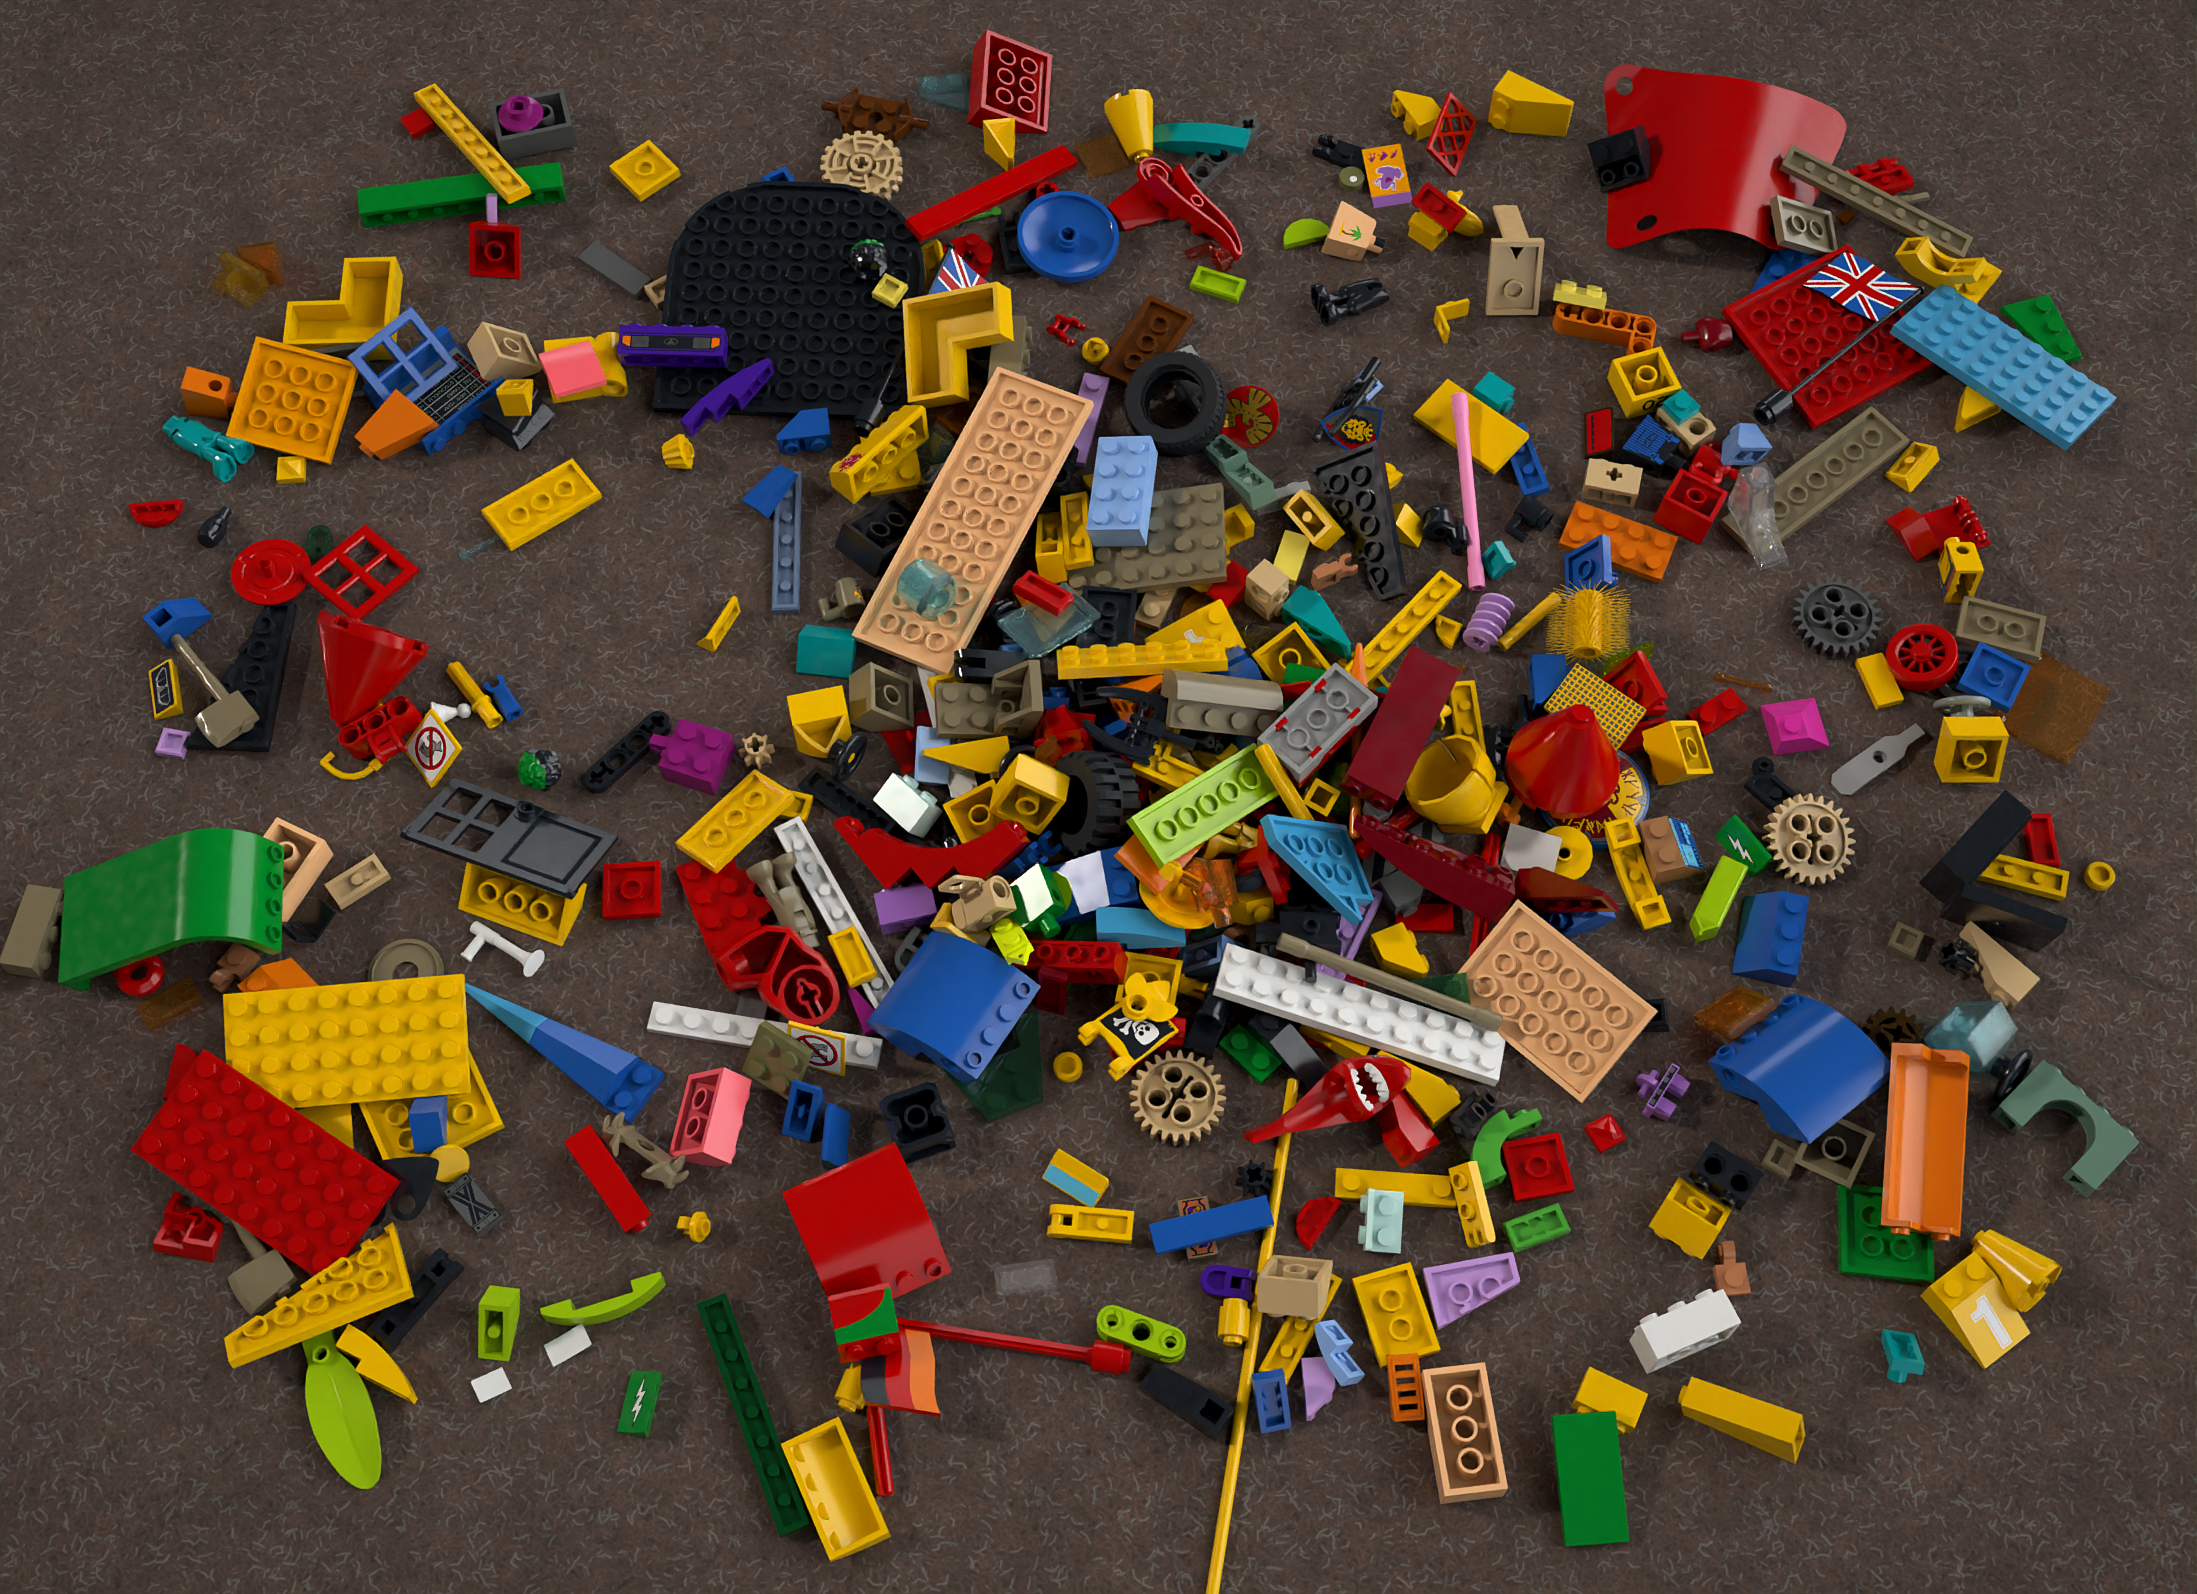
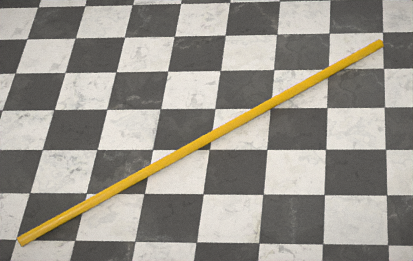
(1249, 1358)

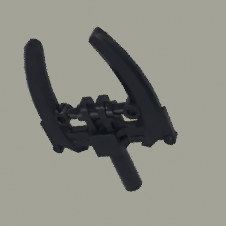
(1350, 397)
(1150, 729)
(1494, 735)

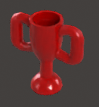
(1708, 464)

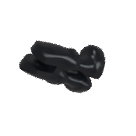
(1355, 299)

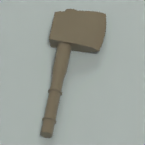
(226, 717)
(261, 1279)

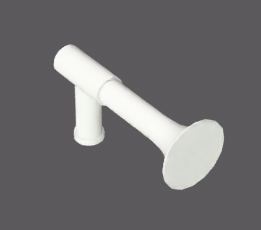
(483, 934)

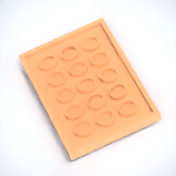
(1554, 1001)

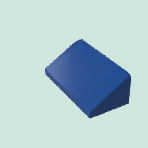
(835, 1137)

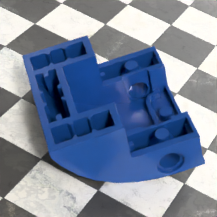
(953, 1004)
(1802, 1067)

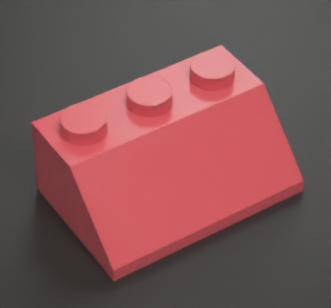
(711, 1117)

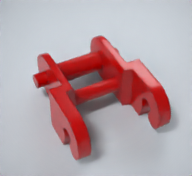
(1072, 322)

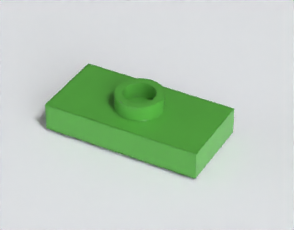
(1536, 1228)

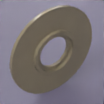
(405, 951)

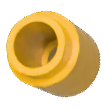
(1234, 1322)
(849, 1390)

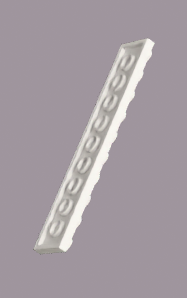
(1360, 1014)

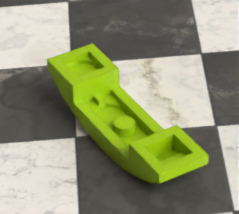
(643, 1291)

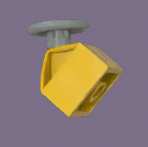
(1969, 746)

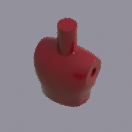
(1710, 333)

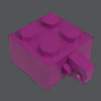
(694, 756)

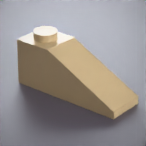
(2000, 972)

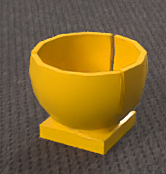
(1455, 793)

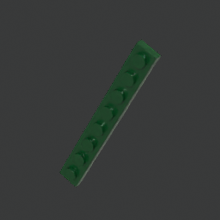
(753, 1415)

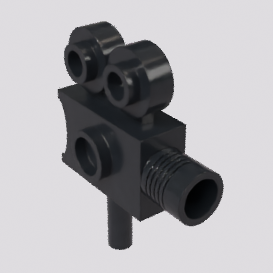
(1315, 927)

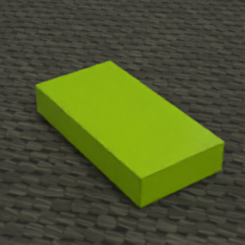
(1217, 284)

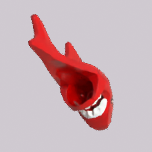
(1345, 1094)

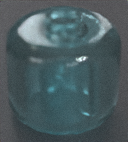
(927, 588)

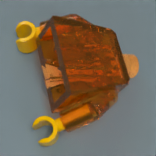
(1210, 884)

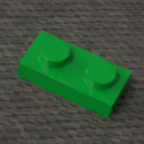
(1249, 1054)

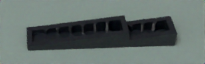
(845, 802)

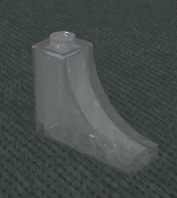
(1754, 513)

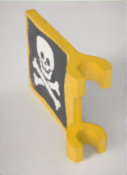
(1126, 1037)

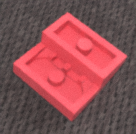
(572, 369)

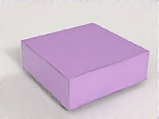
(491, 203)
(172, 743)

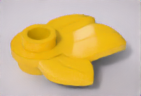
(1149, 997)

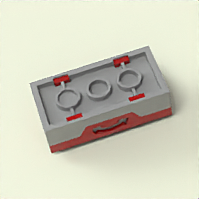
(1319, 723)

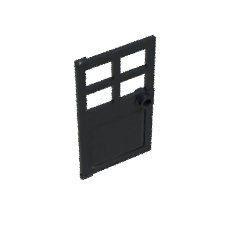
(526, 847)

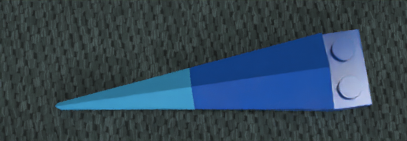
(603, 1071)

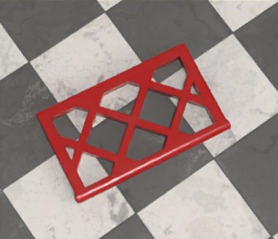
(1460, 112)

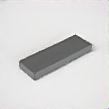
(614, 270)

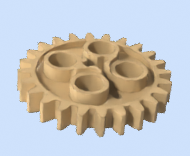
(1809, 839)
(1200, 1110)

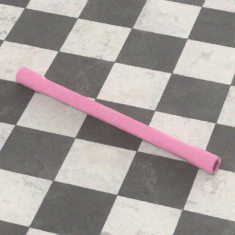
(1475, 568)

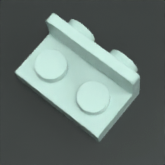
(1382, 1221)

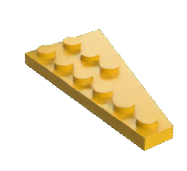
(335, 1296)

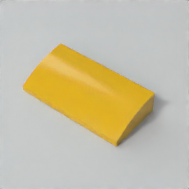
(835, 1490)

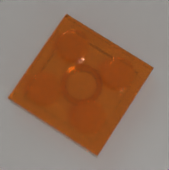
(1735, 1012)

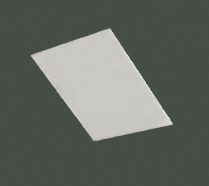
(1530, 849)

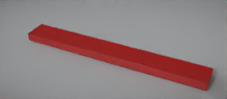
(991, 193)

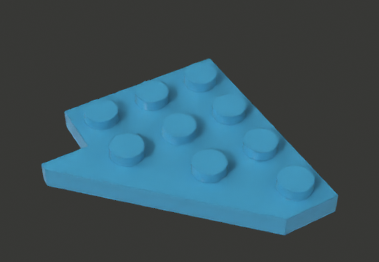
(1323, 858)

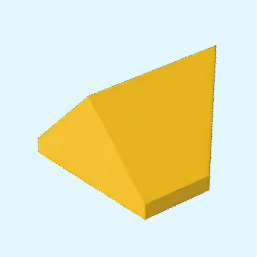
(1000, 141)

